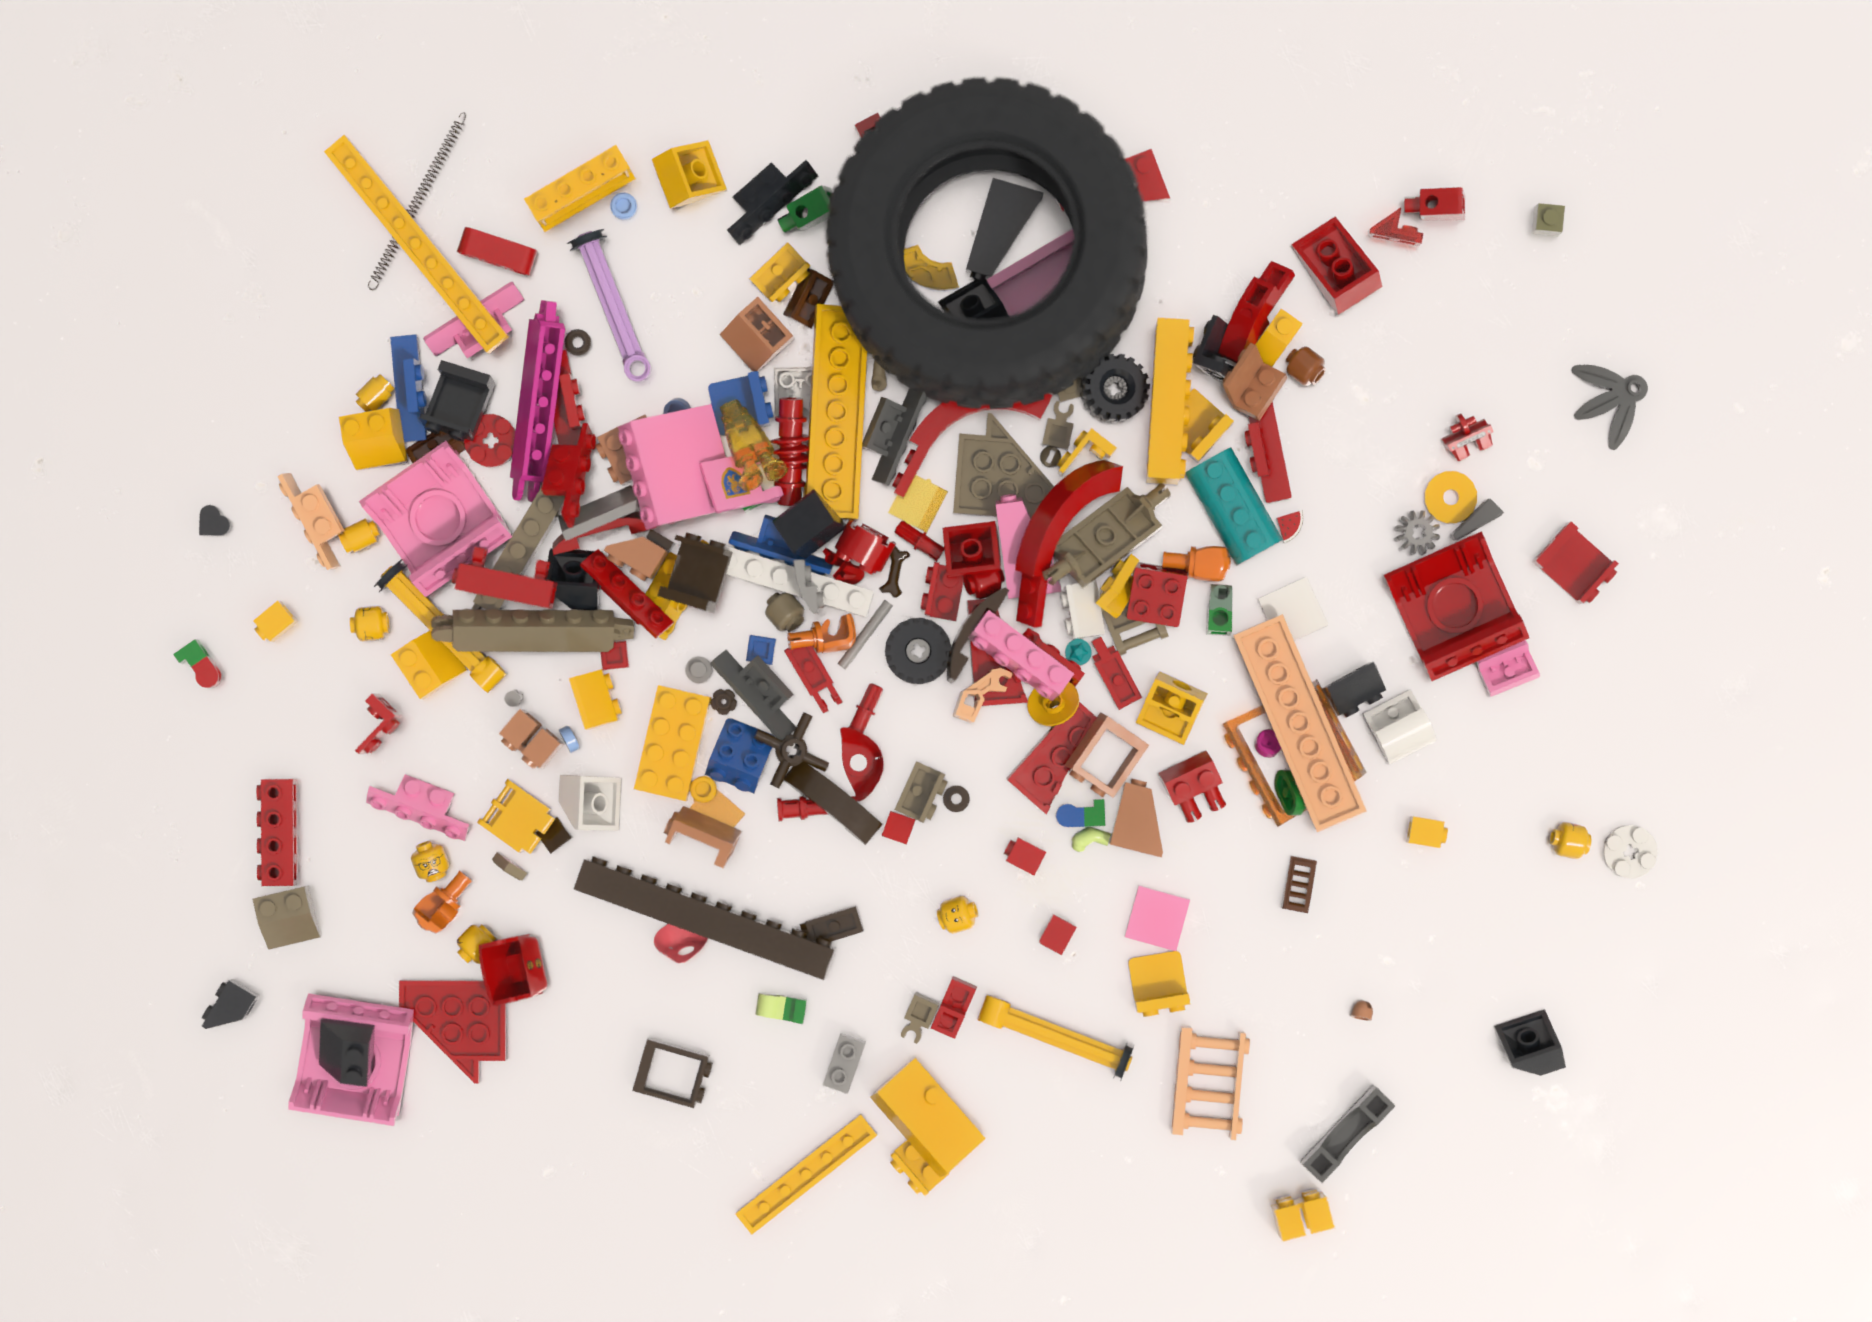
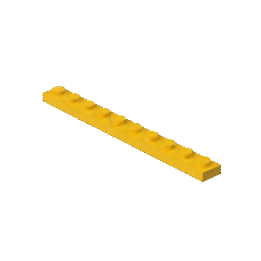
(416, 244)

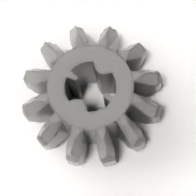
(1408, 532)

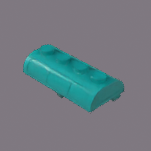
(1233, 506)

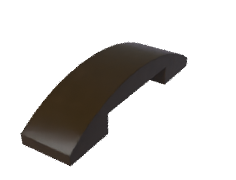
(957, 660)
(833, 801)

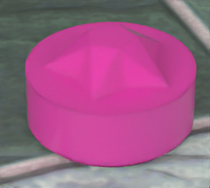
(1267, 743)

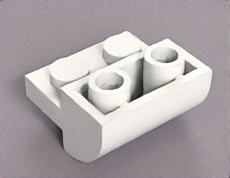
(1400, 726)

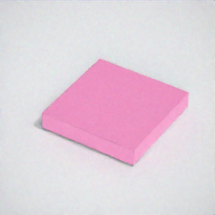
(1157, 918)

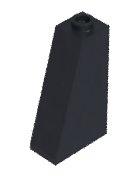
(1001, 223)

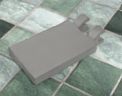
(601, 512)

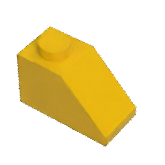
(1277, 337)

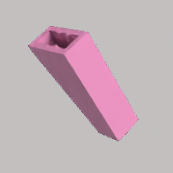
(1012, 523)

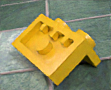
(922, 1176)

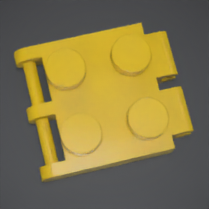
(517, 818)

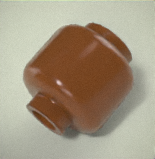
(1305, 366)

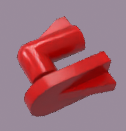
(847, 571)

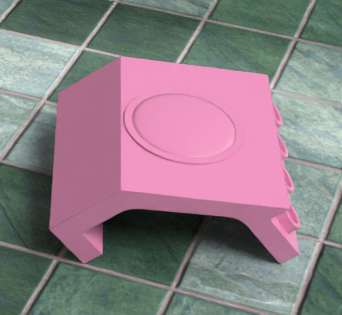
(436, 517)
(322, 1094)

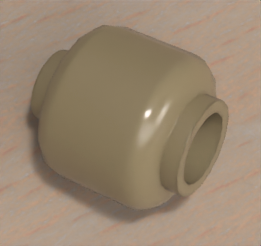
(784, 611)

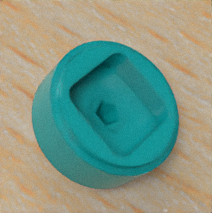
(1078, 651)

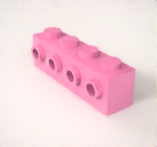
(1020, 656)

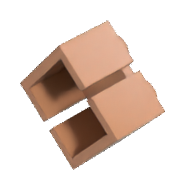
(521, 730)

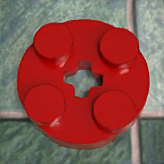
(502, 450)

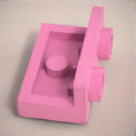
(1508, 668)

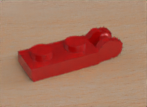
(812, 674)

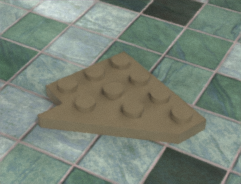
(993, 468)

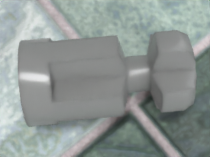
(513, 698)

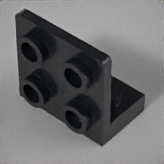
(1207, 355)

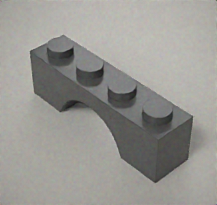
(1346, 1133)

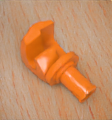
(1203, 564)
(822, 640)
(440, 906)

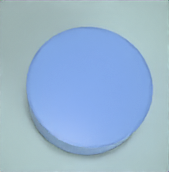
(623, 206)
(569, 738)

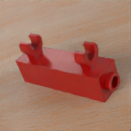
(505, 585)

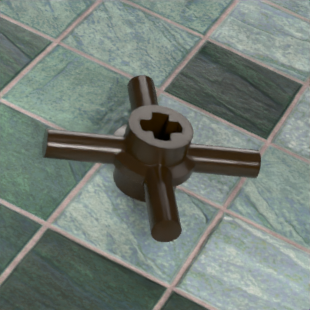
(793, 760)

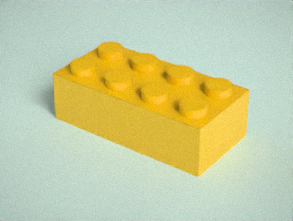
(672, 743)

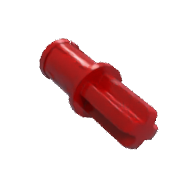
(919, 540)
(866, 708)

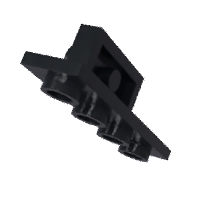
(766, 196)

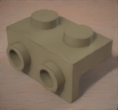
(920, 792)

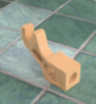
(989, 683)

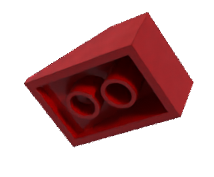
(1337, 265)

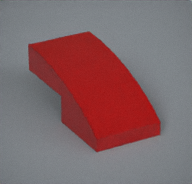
(953, 1007)

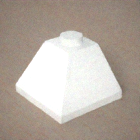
(591, 801)

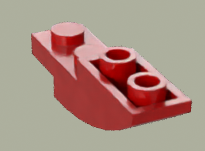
(1253, 308)

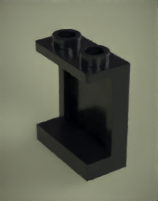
(458, 401)

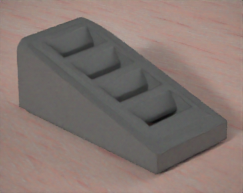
(1483, 514)

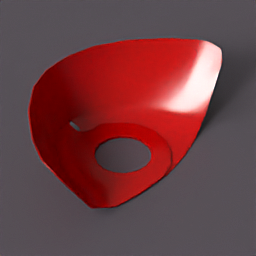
(855, 743)

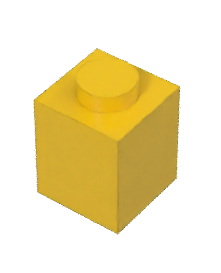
(274, 622)
(1426, 832)

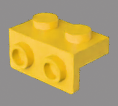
(780, 272)
(1118, 587)

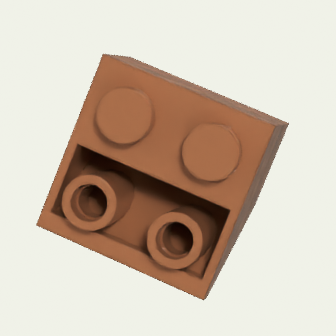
(756, 335)
(639, 554)

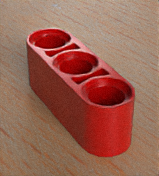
(496, 251)

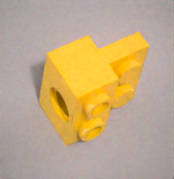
(1171, 707)

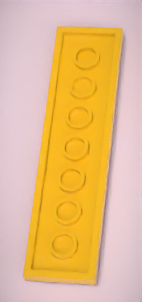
(836, 412)

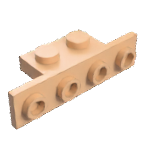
(316, 516)

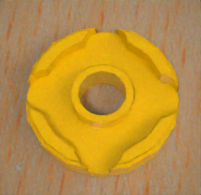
(1466, 497)

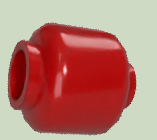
(983, 584)

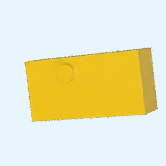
(927, 1117)

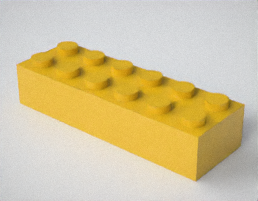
(1168, 401)

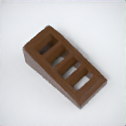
(1289, 882)

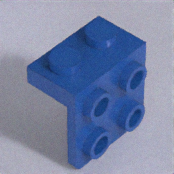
(748, 391)
(738, 756)

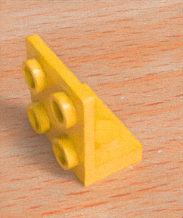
(1204, 425)
(1099, 447)

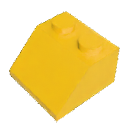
(688, 173)
(373, 438)
(427, 664)
(595, 699)

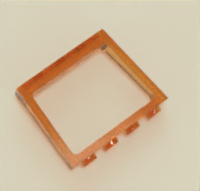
(1248, 762)

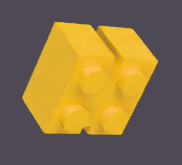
(1315, 1212)

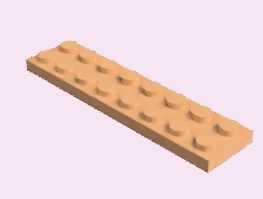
(1300, 723)

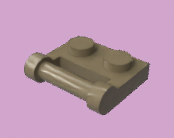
(1122, 624)

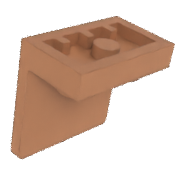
(1252, 383)

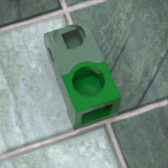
(1220, 610)

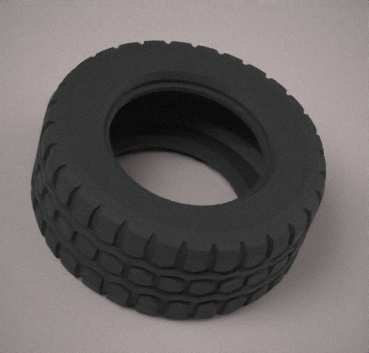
(964, 132)

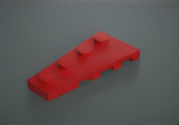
(1148, 176)
(983, 662)
(1044, 768)

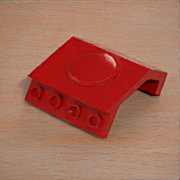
(1456, 606)

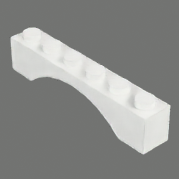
(783, 578)

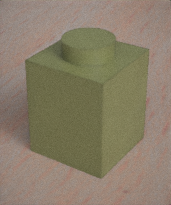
(1548, 219)

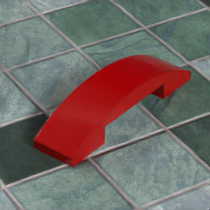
(633, 519)

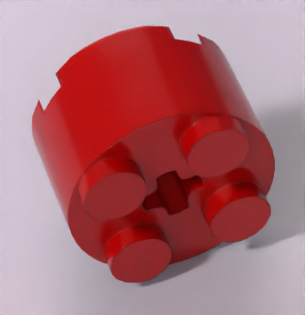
(864, 546)

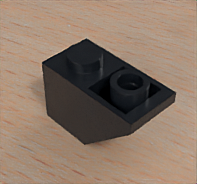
(232, 1005)

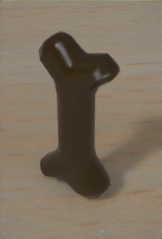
(891, 585)

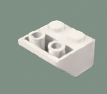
(1084, 614)

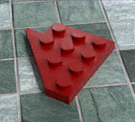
(458, 1020)

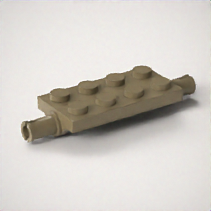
(1106, 536)

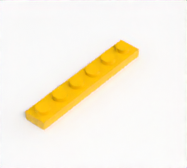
(806, 1174)

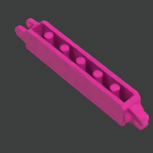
(537, 400)

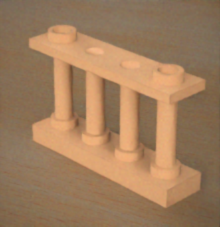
(1187, 1068)

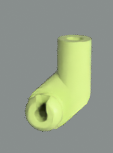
(1087, 836)

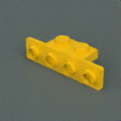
(662, 578)

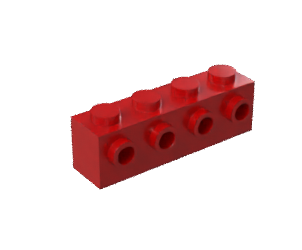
(278, 832)

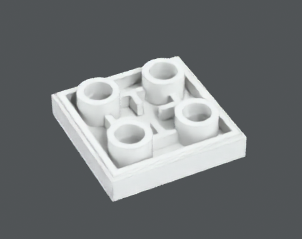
(793, 383)

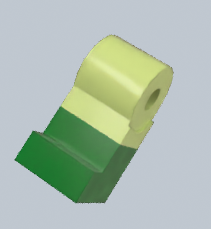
(781, 1007)

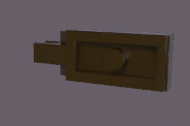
(834, 925)

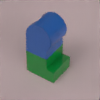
(1072, 816)

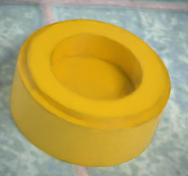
(703, 789)

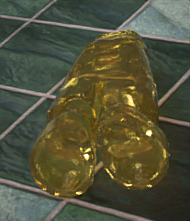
(748, 446)

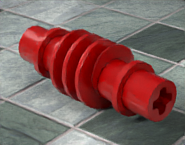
(790, 448)

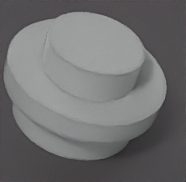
(698, 669)

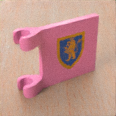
(724, 487)

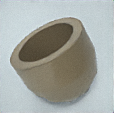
(1045, 453)

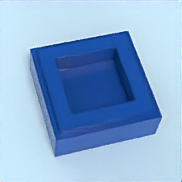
(761, 646)

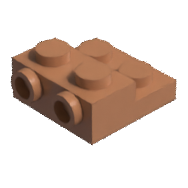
(614, 451)

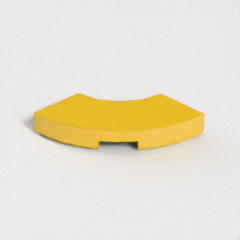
(928, 272)

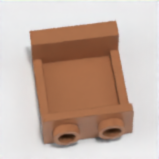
(704, 830)

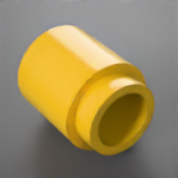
(374, 393)
(359, 535)

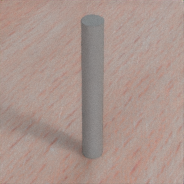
(865, 634)

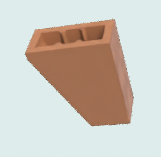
(1136, 820)

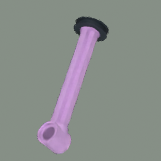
(611, 302)

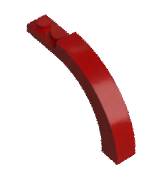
(937, 422)
(1048, 525)

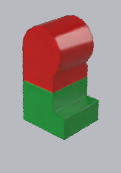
(205, 669)

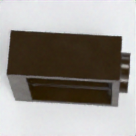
(645, 1067)

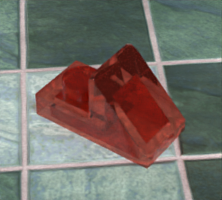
(1388, 230)

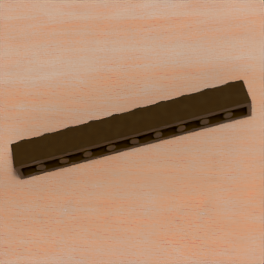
(705, 919)

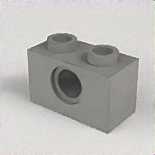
(844, 1063)

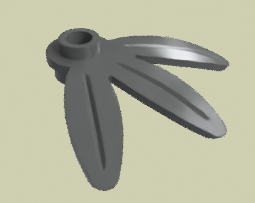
(1620, 395)

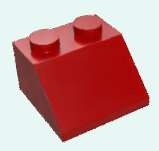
(972, 549)

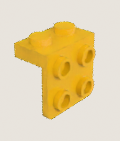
(1158, 983)

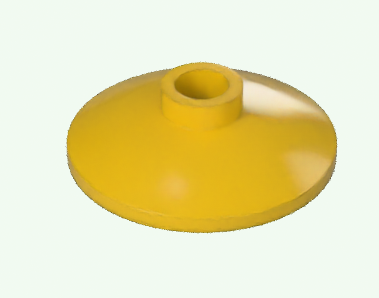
(1042, 708)

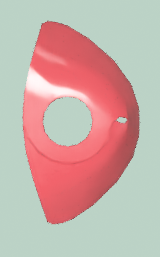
(677, 939)

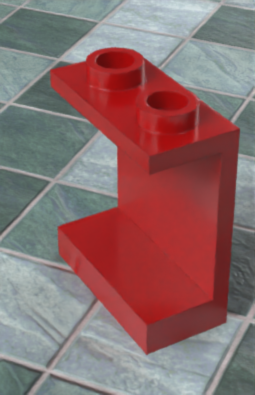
(1575, 564)

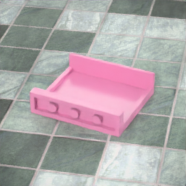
(1032, 276)
(666, 461)

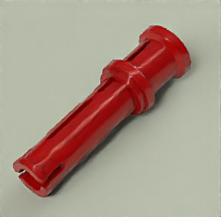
(798, 808)

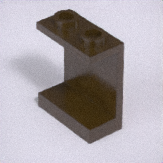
(697, 573)

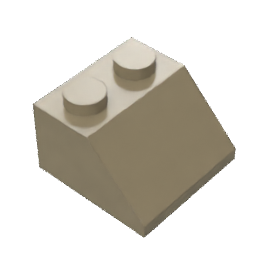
(286, 917)

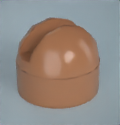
(1362, 1011)

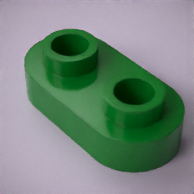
(1289, 793)

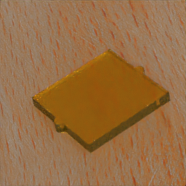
(919, 503)

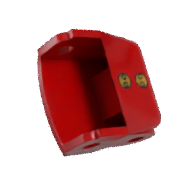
(512, 969)

